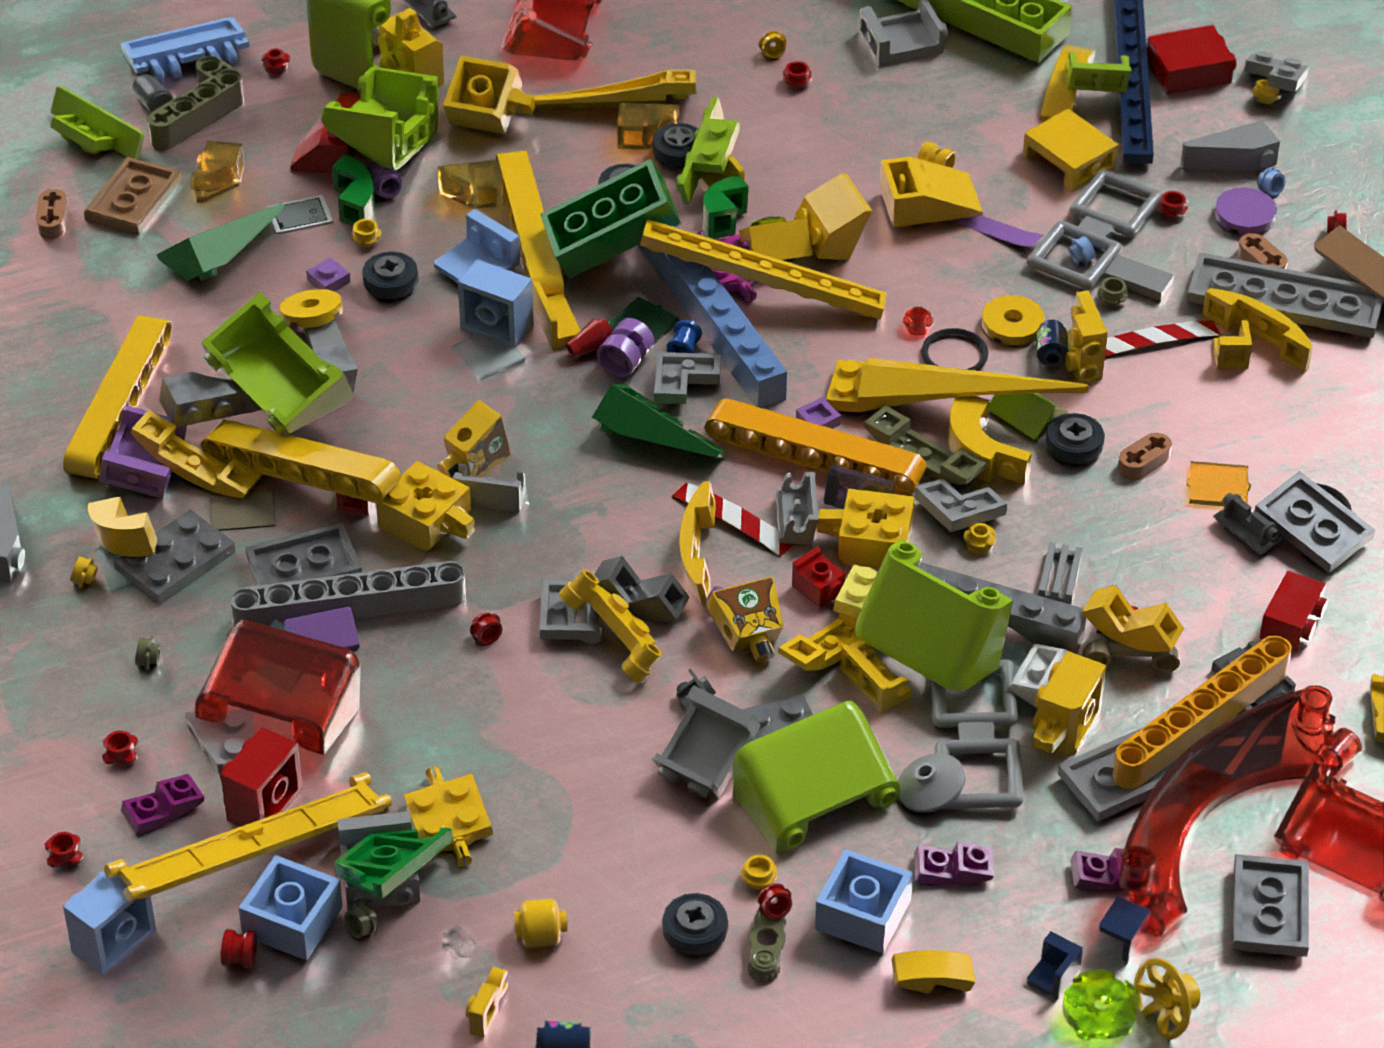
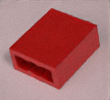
(1190, 59)

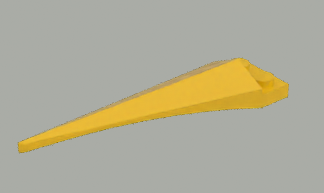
(644, 90)
(891, 383)

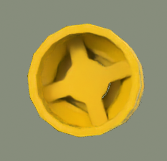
(930, 152)

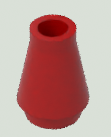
(589, 338)

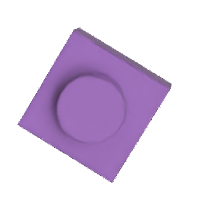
(328, 275)
(819, 413)

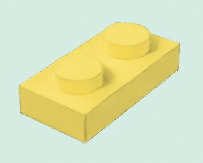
(855, 590)

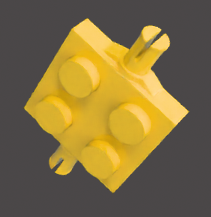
(450, 805)

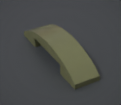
(894, 430)

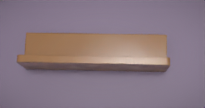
(1354, 259)

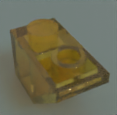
(640, 121)
(218, 169)
(472, 183)

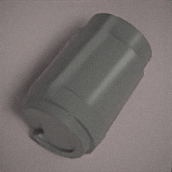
(151, 92)

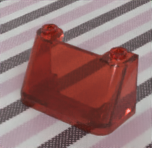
(549, 29)
(284, 679)
(1335, 829)

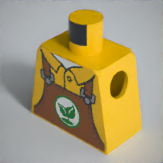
(477, 441)
(748, 616)

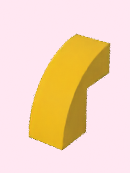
(122, 533)
(1142, 629)

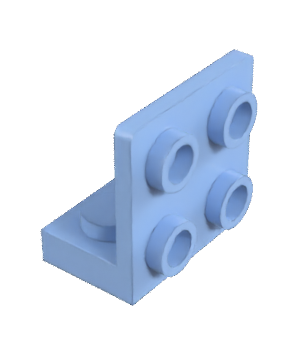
(485, 242)

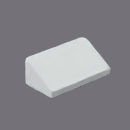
(1035, 671)

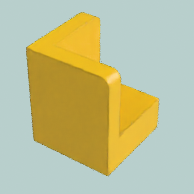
(1234, 350)

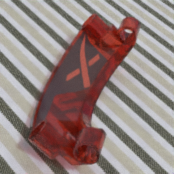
(1250, 750)

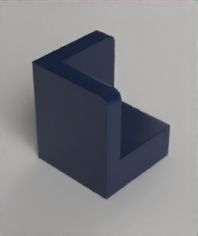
(1126, 923)
(1057, 967)

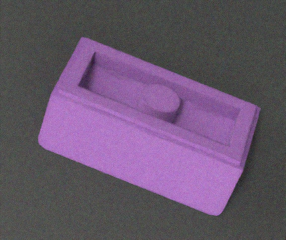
(329, 626)

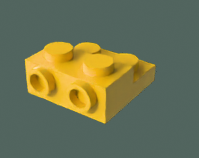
(1086, 340)

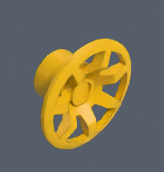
(1171, 996)

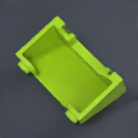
(342, 36)
(392, 117)
(276, 367)
(932, 624)
(810, 772)

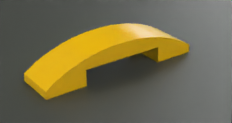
(1058, 97)
(1231, 308)
(190, 462)
(697, 516)
(822, 647)

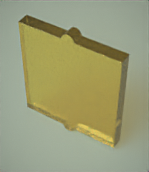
(1213, 481)

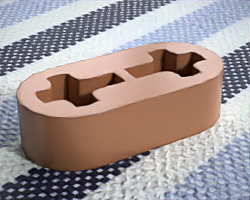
(46, 213)
(1259, 250)
(1142, 453)

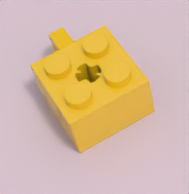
(410, 47)
(485, 95)
(426, 508)
(868, 525)
(1068, 704)

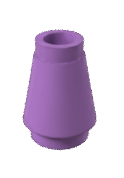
(386, 182)

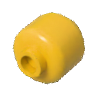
(540, 923)

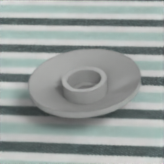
(931, 782)

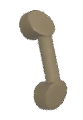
(1101, 649)

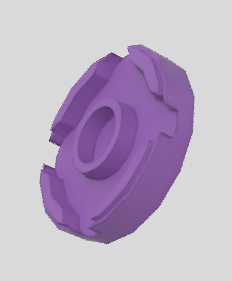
(1245, 210)

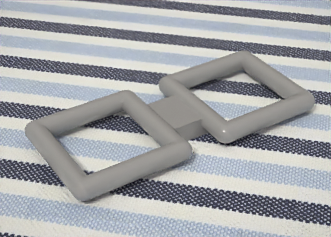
(1096, 228)
(977, 736)

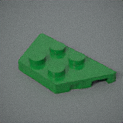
(388, 859)

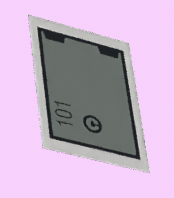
(302, 214)

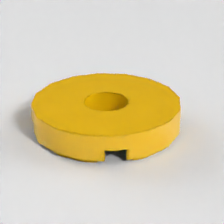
(1012, 307)
(311, 308)

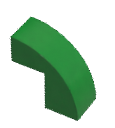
(357, 190)
(722, 205)

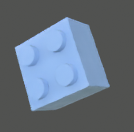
(495, 302)
(863, 901)
(291, 907)
(106, 925)

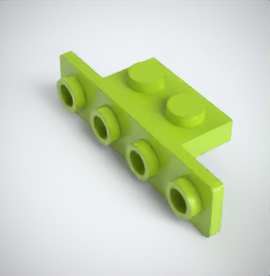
(93, 126)
(710, 149)

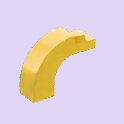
(967, 432)

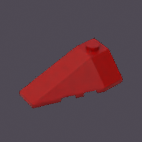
(320, 148)

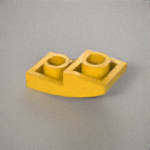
(925, 968)

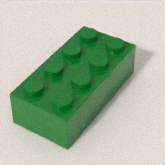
(608, 218)

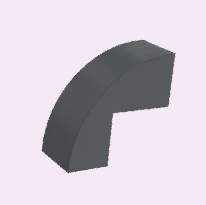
(650, 599)

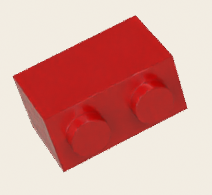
(1294, 609)

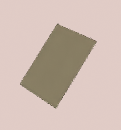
(250, 511)

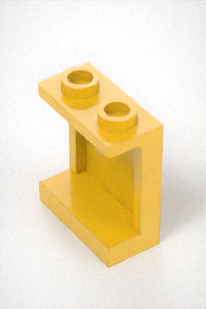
(1072, 147)

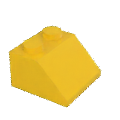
(834, 217)

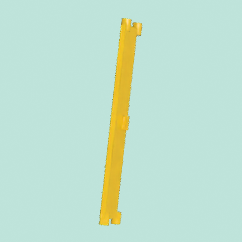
(248, 840)

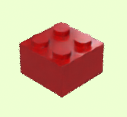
(261, 778)

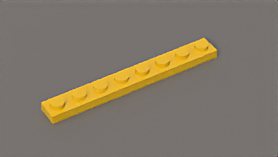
(763, 269)

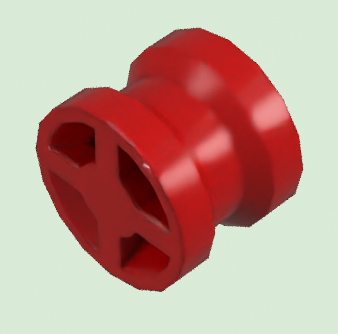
(239, 948)

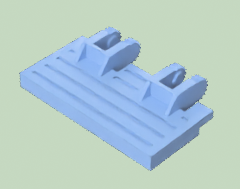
(186, 44)

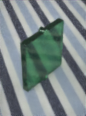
(653, 316)

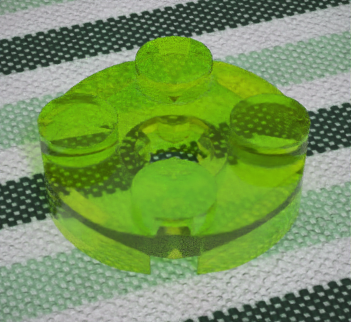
(1100, 1023)

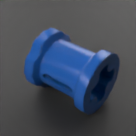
(685, 337)

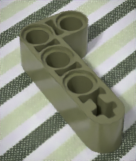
(216, 95)

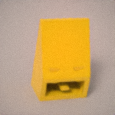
(926, 192)

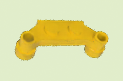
(614, 612)

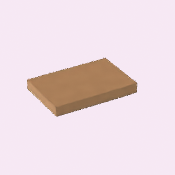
(132, 195)

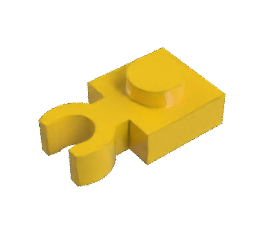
(484, 1006)

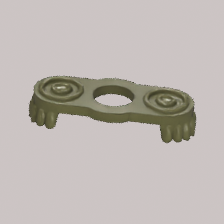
(766, 959)

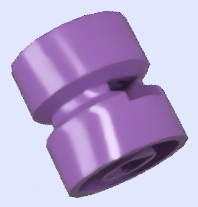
(625, 347)

